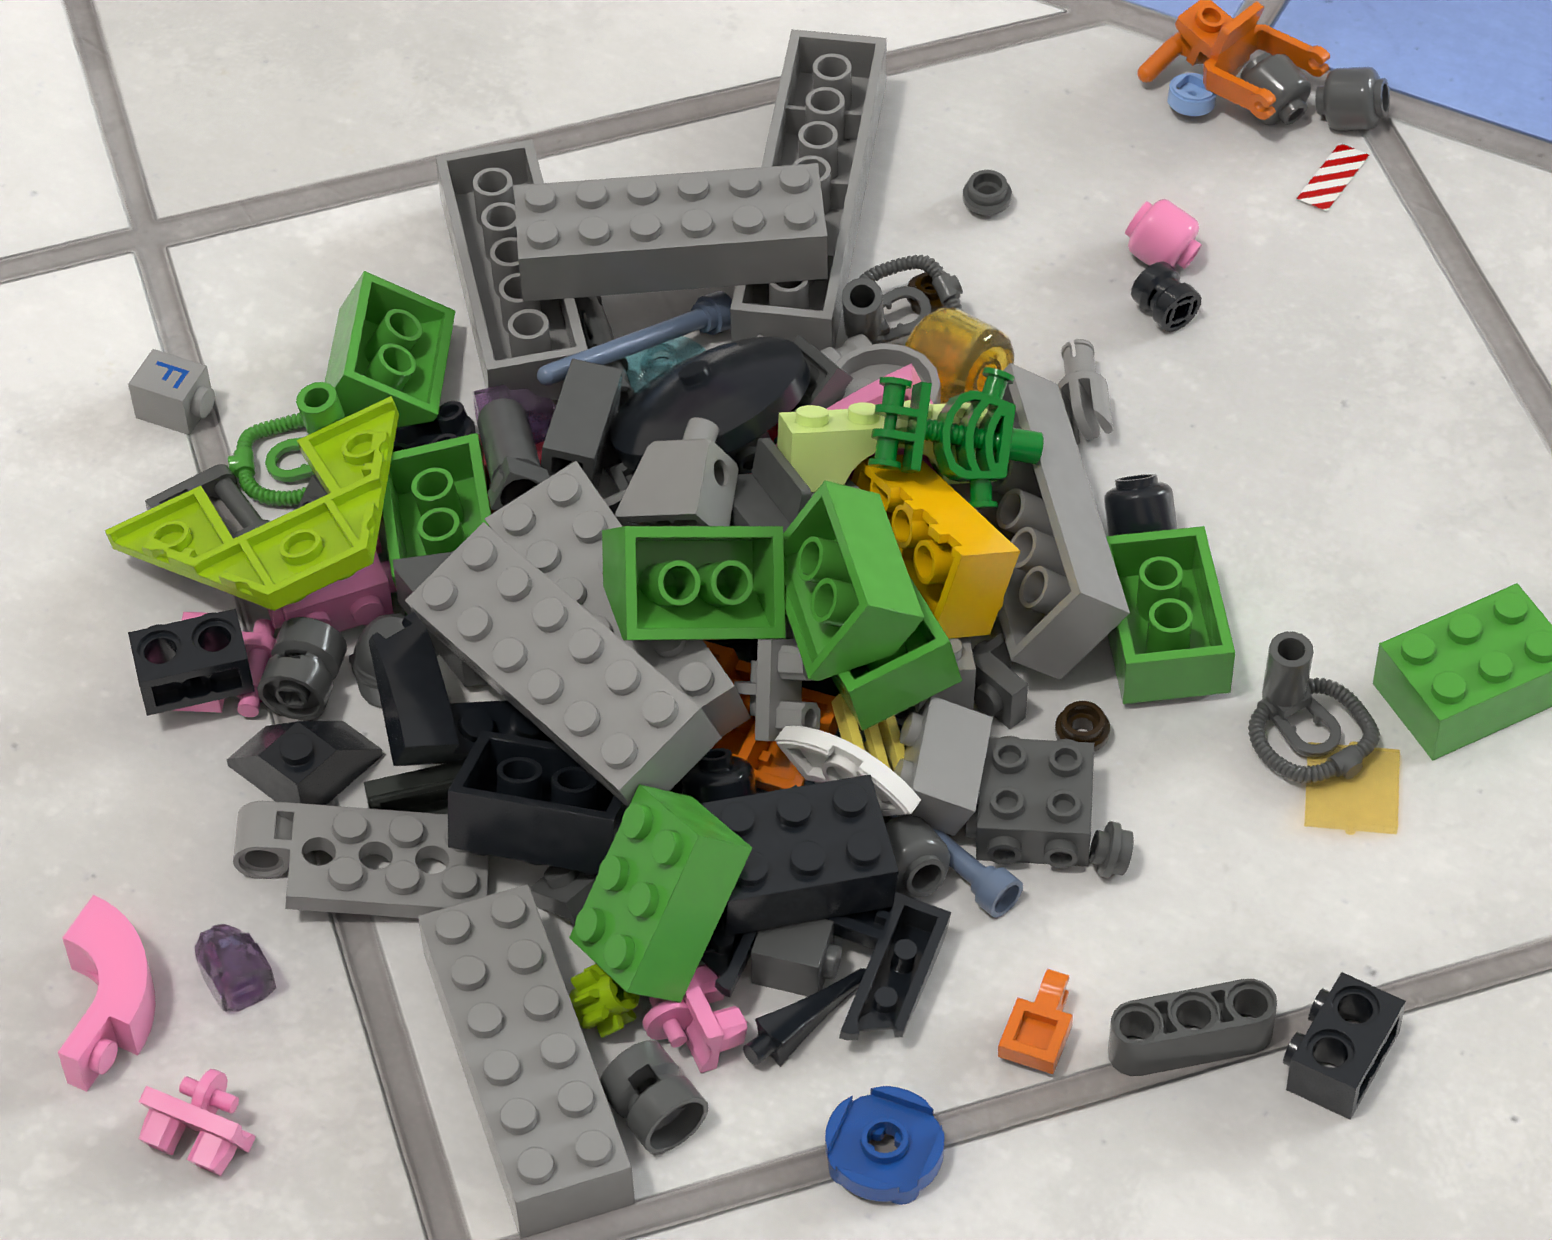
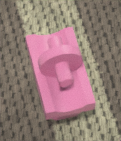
(695, 1022)
(217, 1135)

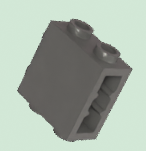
(1034, 802)

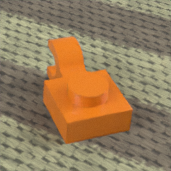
(1039, 1028)

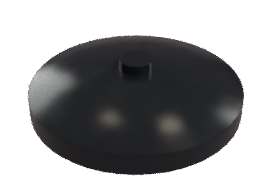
(732, 385)

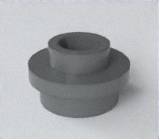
(987, 193)
(1111, 850)

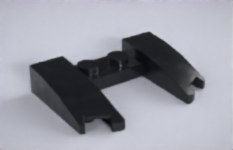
(417, 709)
(904, 953)

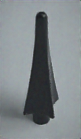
(788, 1027)

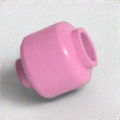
(1163, 234)

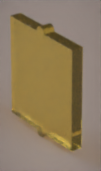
(1359, 803)

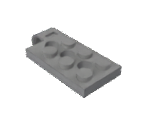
(279, 834)

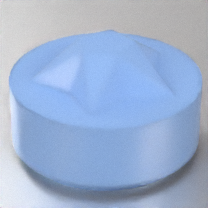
(1189, 96)

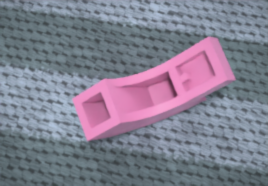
(122, 1014)

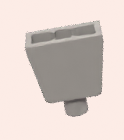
(682, 482)

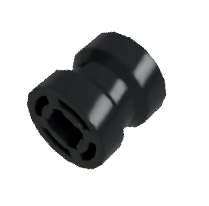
(1162, 292)

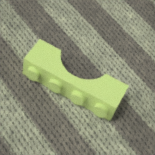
(833, 442)

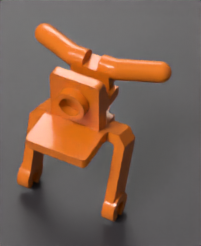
(1224, 46)

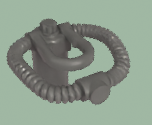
(865, 303)
(1290, 690)

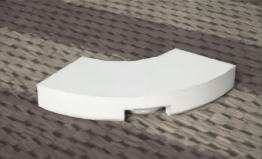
(830, 758)

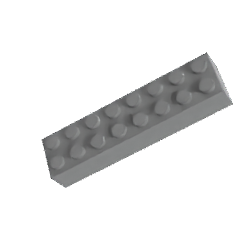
(828, 117)

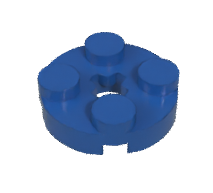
(889, 1175)

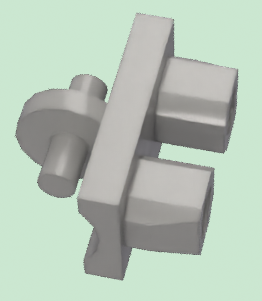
(777, 689)

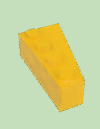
(946, 546)

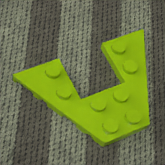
(293, 552)

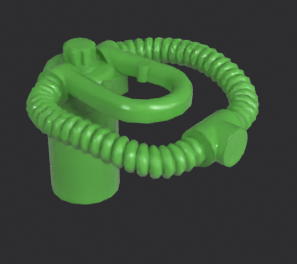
(317, 408)

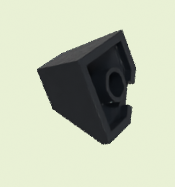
(305, 760)

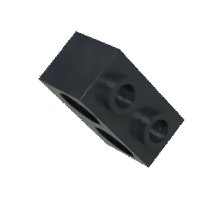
(191, 662)
(1352, 1047)

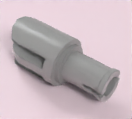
(1084, 392)

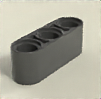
(1172, 1046)

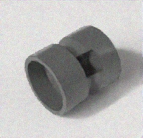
(302, 668)
(653, 1096)

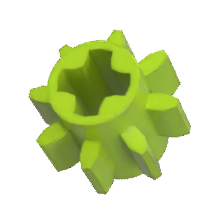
(601, 1001)

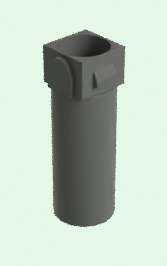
(509, 451)

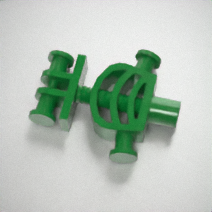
(994, 439)

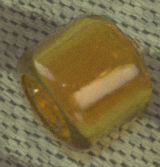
(960, 349)

